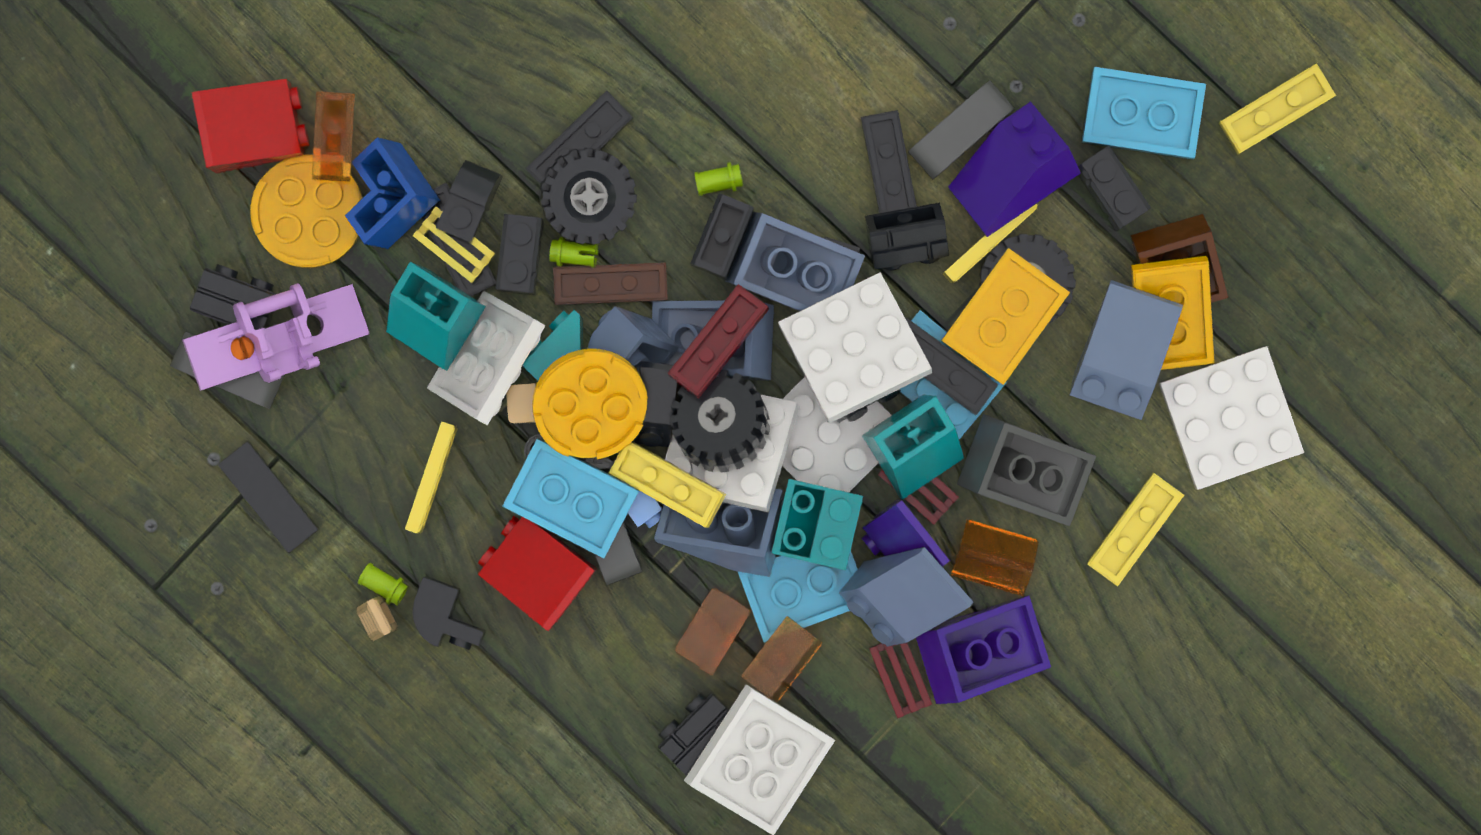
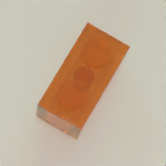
(333, 136)

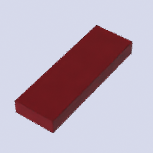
(718, 341)

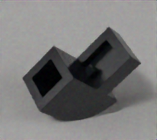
(468, 200)
(433, 614)

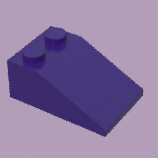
(1013, 170)
(899, 531)
(983, 651)

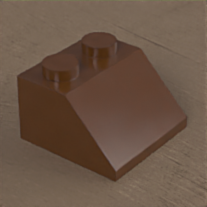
(1179, 241)

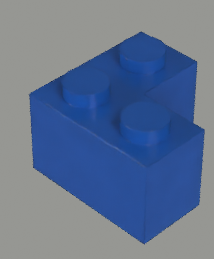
(396, 196)

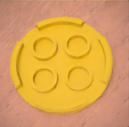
(303, 217)
(589, 404)

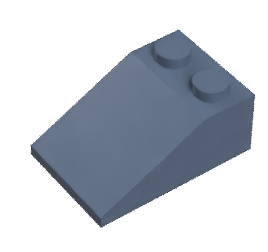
(791, 264)
(686, 319)
(632, 337)
(1125, 350)
(735, 540)
(903, 595)

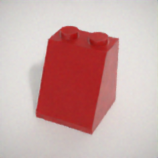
(249, 124)
(535, 571)

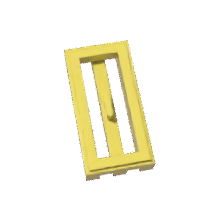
(479, 265)

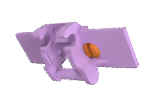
(280, 349)

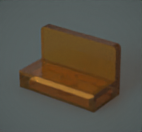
(995, 557)
(712, 630)
(781, 659)

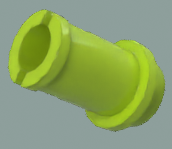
(719, 179)
(571, 253)
(383, 584)

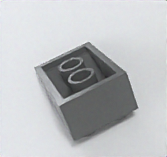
(1026, 470)

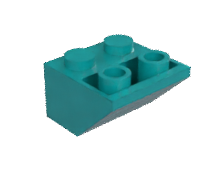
(431, 315)
(564, 339)
(915, 444)
(817, 524)

